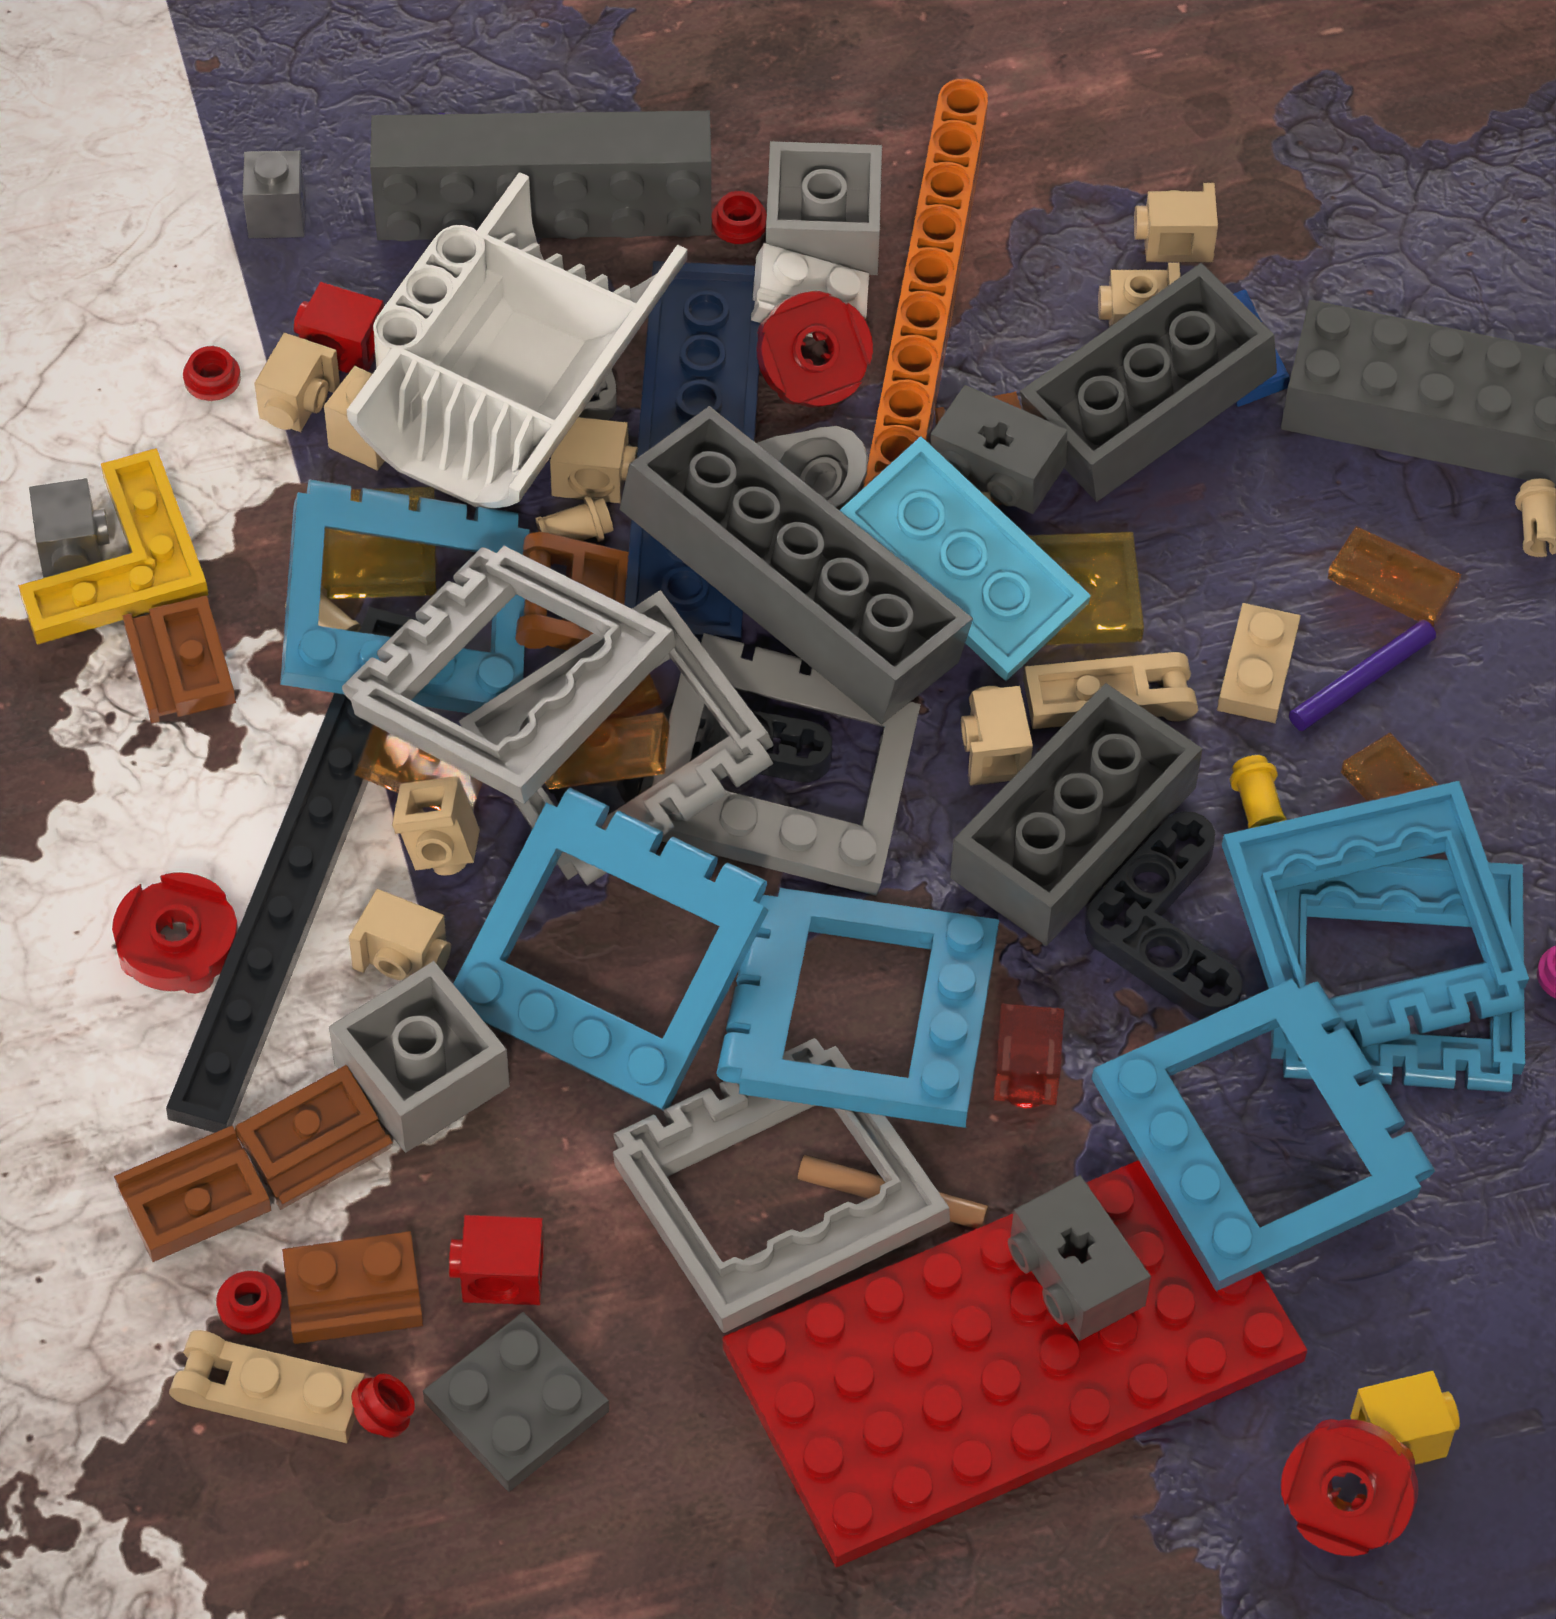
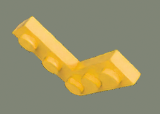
(154, 574)

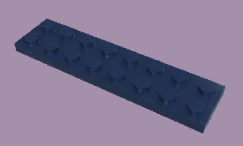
(695, 358)

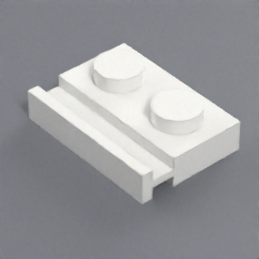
(789, 273)

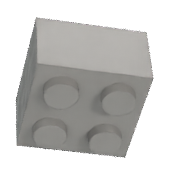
(826, 201)
(420, 1056)

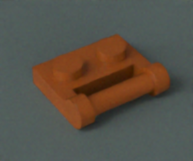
(586, 563)

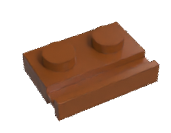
(179, 659)
(313, 1137)
(192, 1193)
(352, 1287)

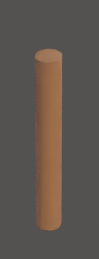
(868, 1185)

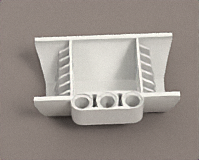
(493, 355)

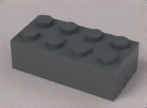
(1153, 379)
(1075, 813)

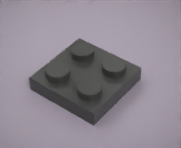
(516, 1401)

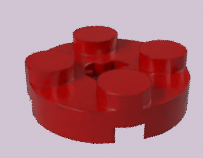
(797, 378)
(179, 964)
(1359, 1449)

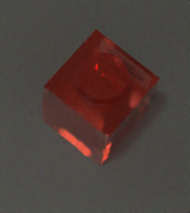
(1028, 1055)

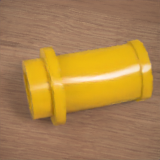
(1255, 782)

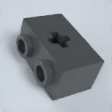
(1001, 448)
(1078, 1258)

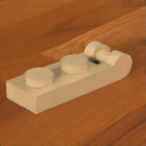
(1062, 689)
(267, 1387)

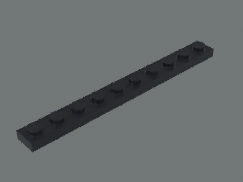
(277, 916)

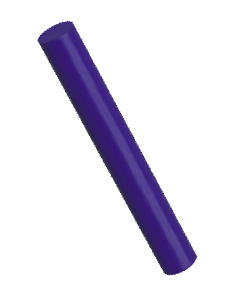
(1362, 675)

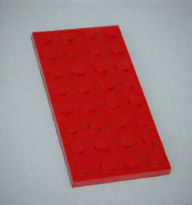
(962, 1386)

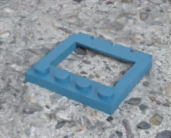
(329, 657)
(1365, 839)
(1417, 894)
(947, 1024)
(572, 1027)
(1191, 1175)

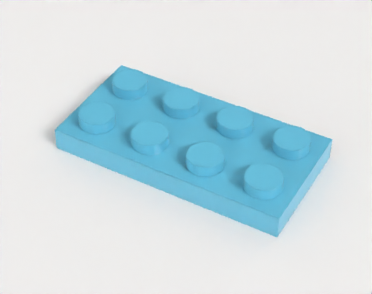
(969, 554)

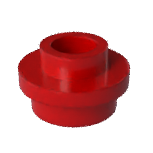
(739, 218)
(211, 362)
(252, 1318)
(383, 1405)

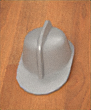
(825, 459)

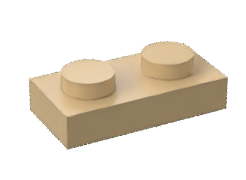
(1258, 663)

